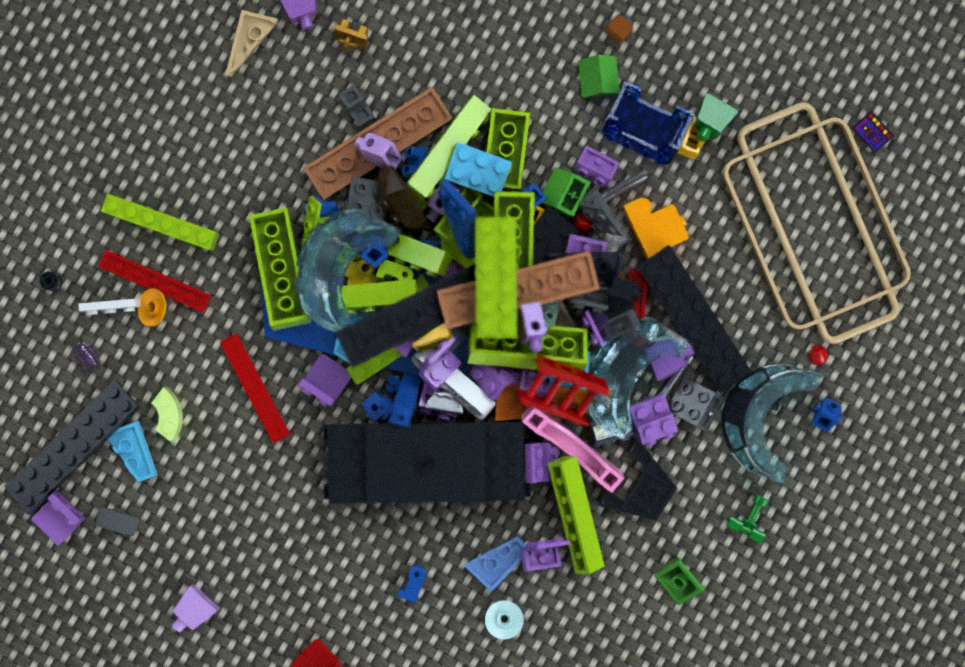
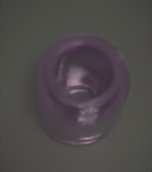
(86, 355)

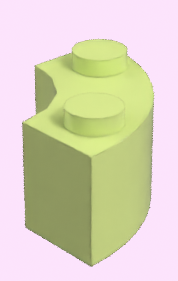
(169, 414)

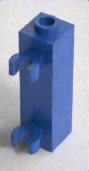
(405, 400)

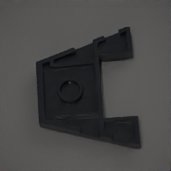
(649, 493)

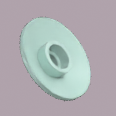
(501, 629)

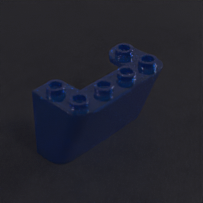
(645, 126)

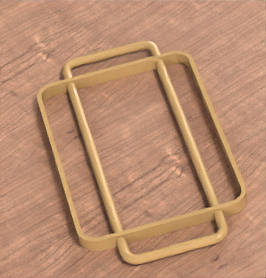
(888, 290)

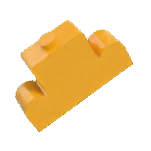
(657, 228)

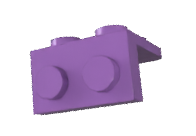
(495, 378)
(325, 380)
(542, 554)

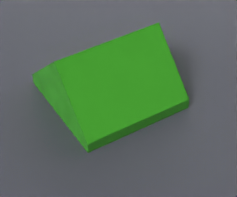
(599, 76)
(679, 581)

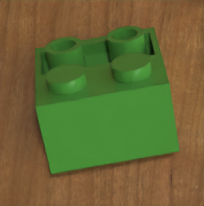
(565, 191)

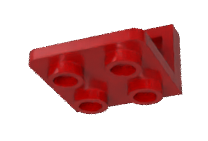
(317, 655)

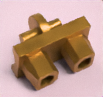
(349, 37)

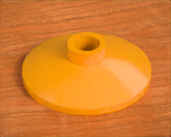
(152, 307)

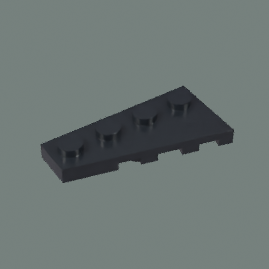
(606, 264)

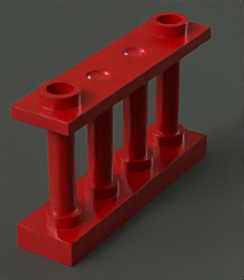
(563, 373)

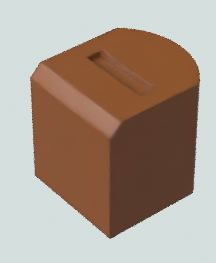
(619, 29)

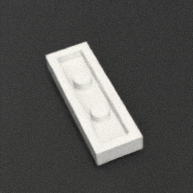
(110, 306)

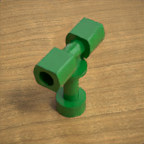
(747, 525)

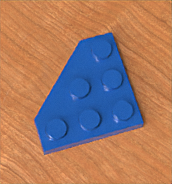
(460, 218)

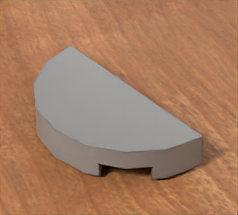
(444, 403)

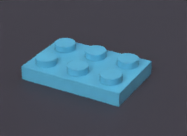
(477, 170)

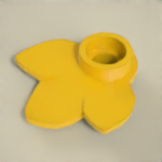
(358, 276)

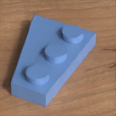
(497, 563)

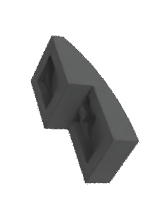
(357, 106)
(117, 521)

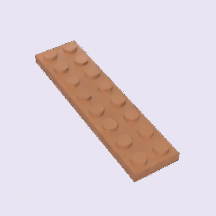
(402, 126)
(534, 284)

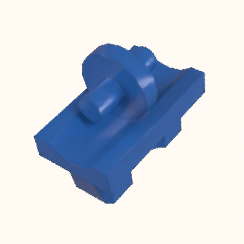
(416, 157)

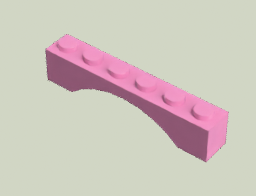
(592, 461)

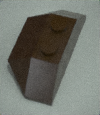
(399, 202)

